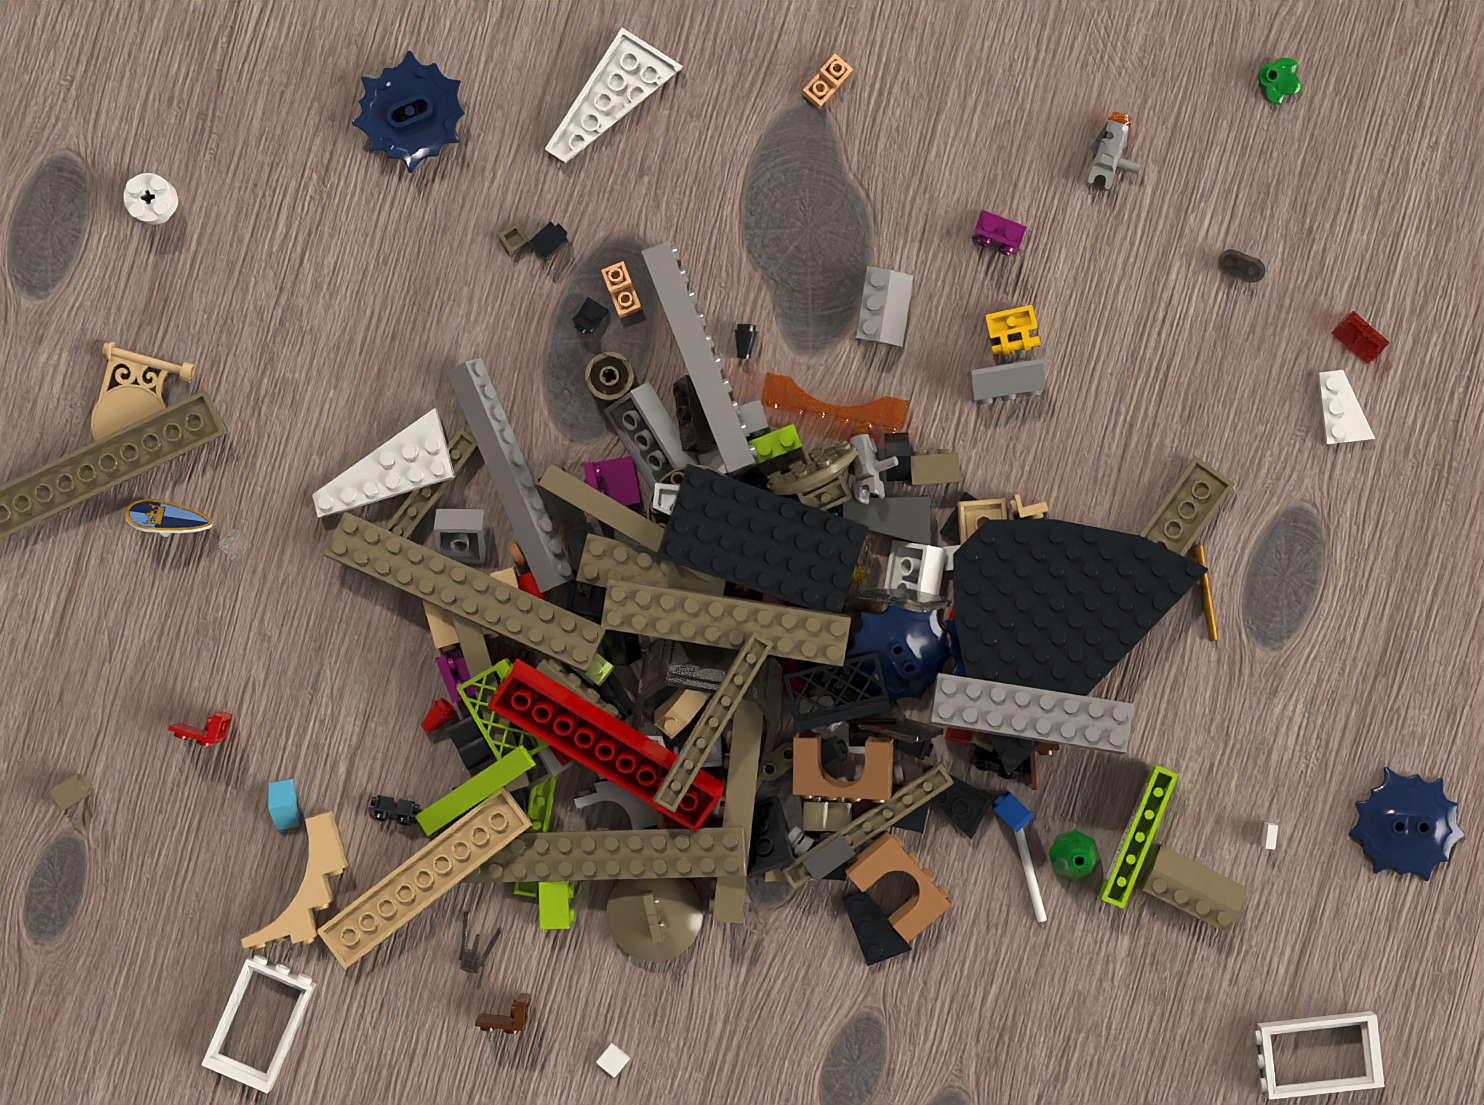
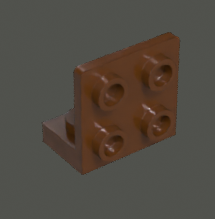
(1029, 772)
(511, 1024)

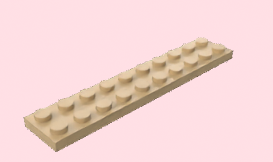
(424, 877)

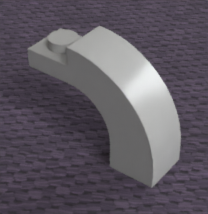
(638, 810)

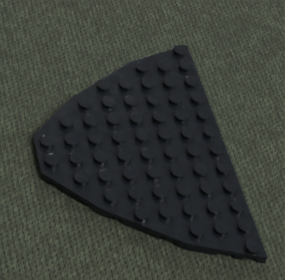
(1057, 605)

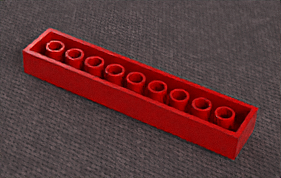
(598, 741)

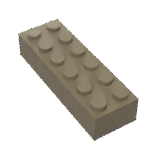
(627, 561)

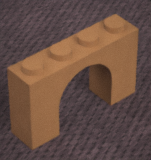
(812, 779)
(887, 855)

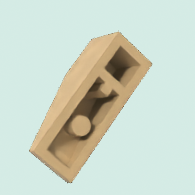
(679, 710)

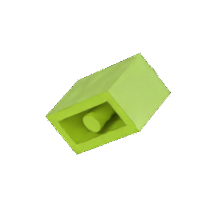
(776, 443)
(555, 904)

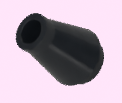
(745, 339)

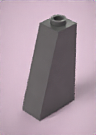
(895, 516)

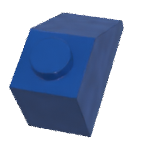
(1011, 810)

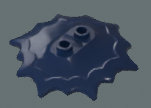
(403, 92)
(917, 652)
(1411, 803)

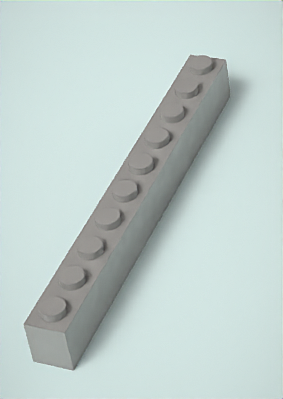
(699, 359)
(510, 474)

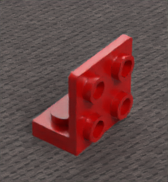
(215, 730)

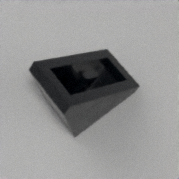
(898, 445)
(914, 820)

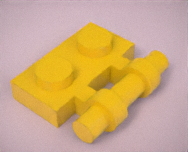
(1010, 322)

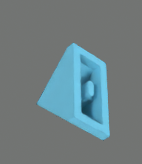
(283, 804)

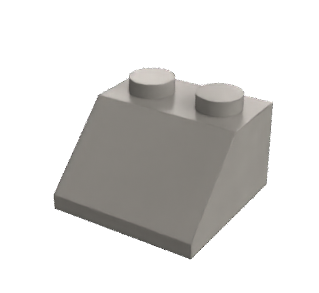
(461, 534)

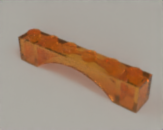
(783, 391)

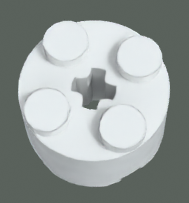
(140, 189)

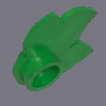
(1283, 79)

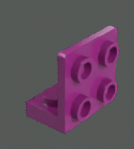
(999, 233)
(614, 479)
(454, 673)

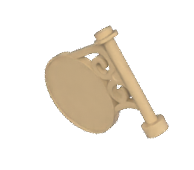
(131, 402)

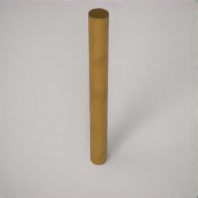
(1206, 595)

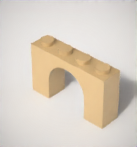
(441, 622)

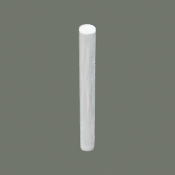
(1030, 875)

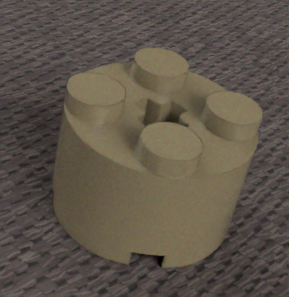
(598, 383)

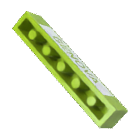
(1138, 835)

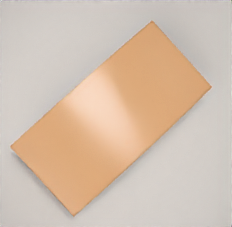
(827, 81)
(621, 289)

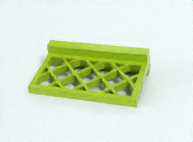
(502, 668)

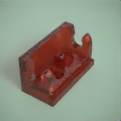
(1360, 337)

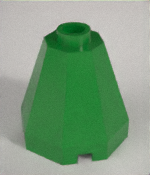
(1066, 849)

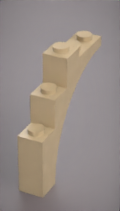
(298, 920)

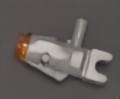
(1108, 150)
(866, 466)

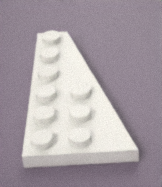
(617, 85)
(400, 465)

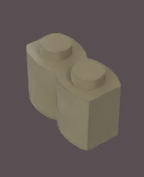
(826, 815)

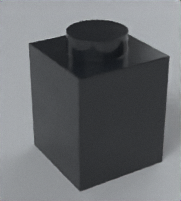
(550, 240)

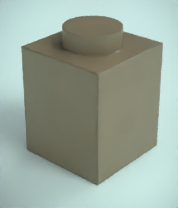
(71, 791)

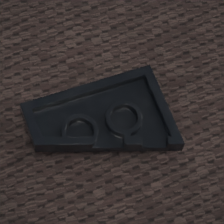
(963, 804)
(770, 838)
(873, 929)

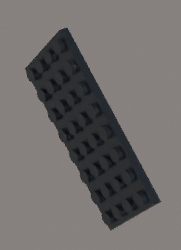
(761, 540)

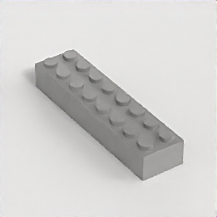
(1031, 714)

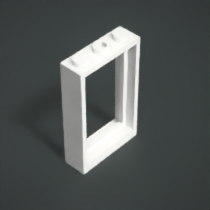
(1371, 1050)
(238, 1070)

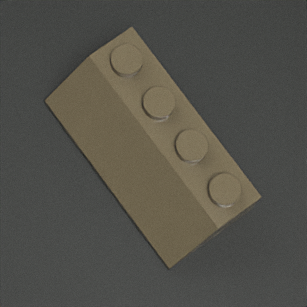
(554, 670)
(1193, 888)

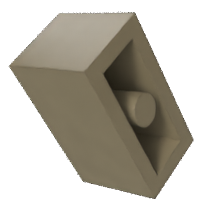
(934, 468)

